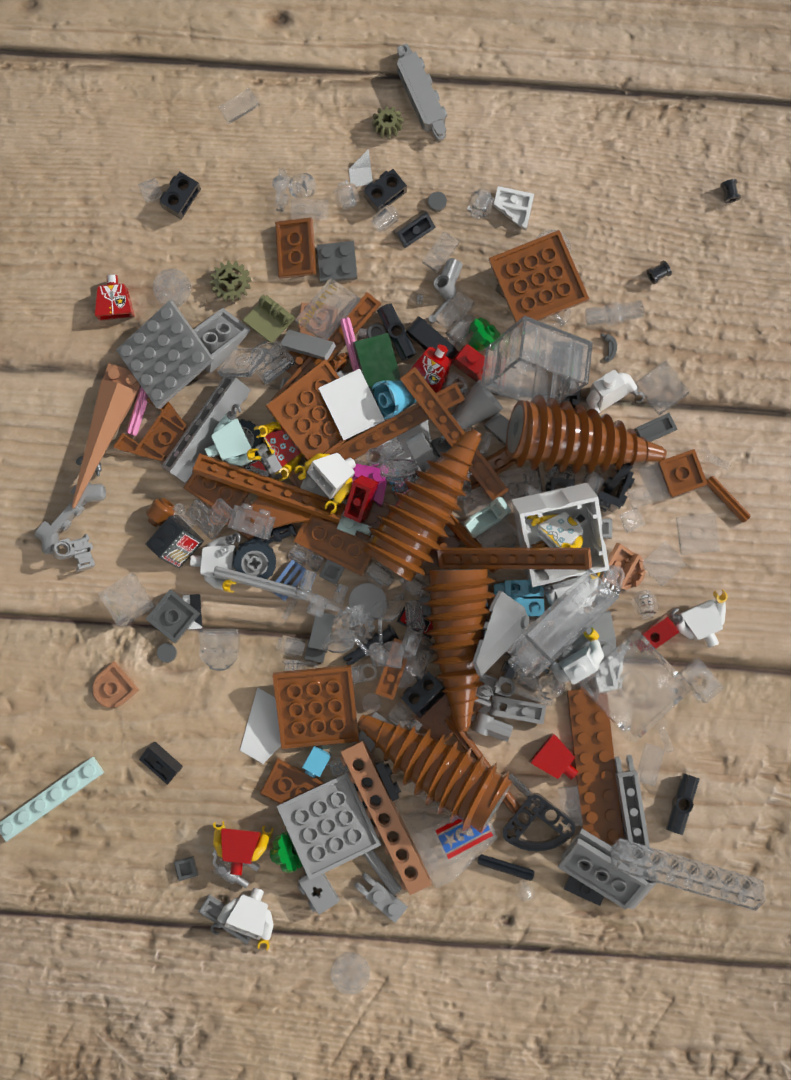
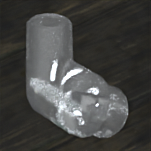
(180, 510)

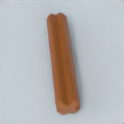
(722, 493)

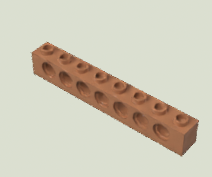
(421, 878)

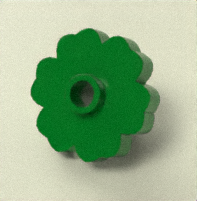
(483, 334)
(284, 853)

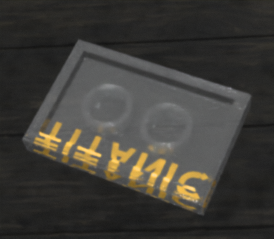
(327, 309)

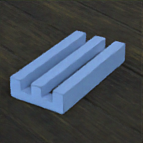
(284, 573)

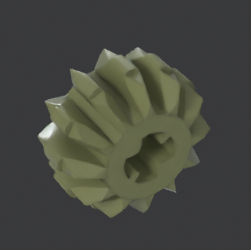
(387, 128)

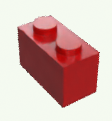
(360, 498)

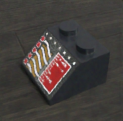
(174, 541)

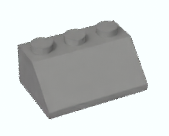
(607, 638)

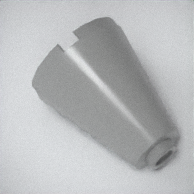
(476, 407)

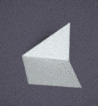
(360, 171)

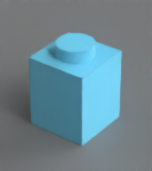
(316, 762)

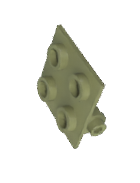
(269, 319)

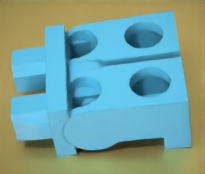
(519, 590)

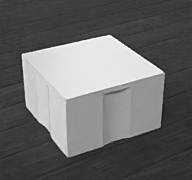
(573, 501)

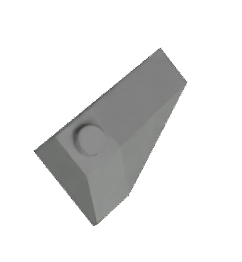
(502, 630)

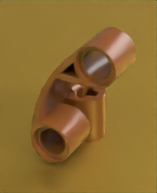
(283, 513)

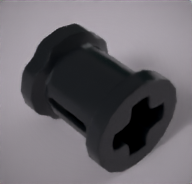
(730, 191)
(659, 272)

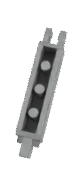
(420, 92)
(631, 803)

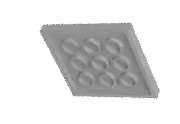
(165, 354)
(328, 826)

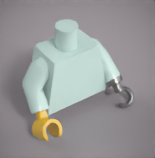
(231, 441)

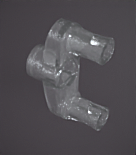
(317, 603)

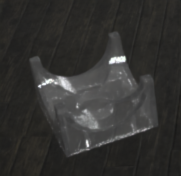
(635, 686)

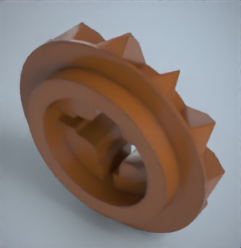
(339, 362)

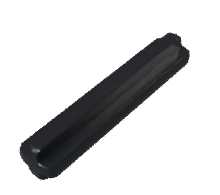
(505, 867)

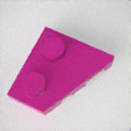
(374, 474)

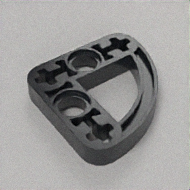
(540, 811)

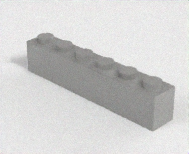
(198, 435)

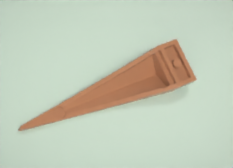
(114, 400)

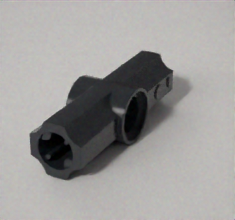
(401, 342)
(679, 817)

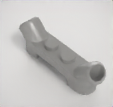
(49, 533)

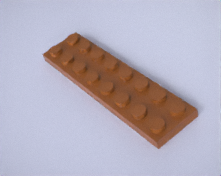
(595, 768)

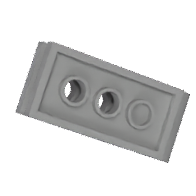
(590, 863)

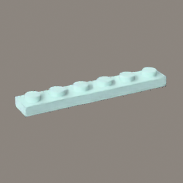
(50, 798)

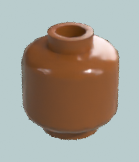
(159, 511)

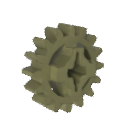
(223, 281)

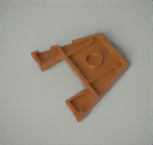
(159, 439)

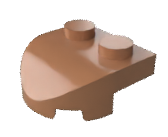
(630, 563)

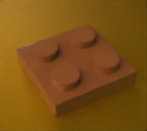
(682, 473)

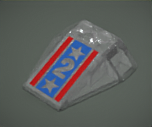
(443, 845)

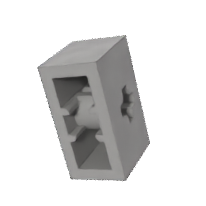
(327, 896)

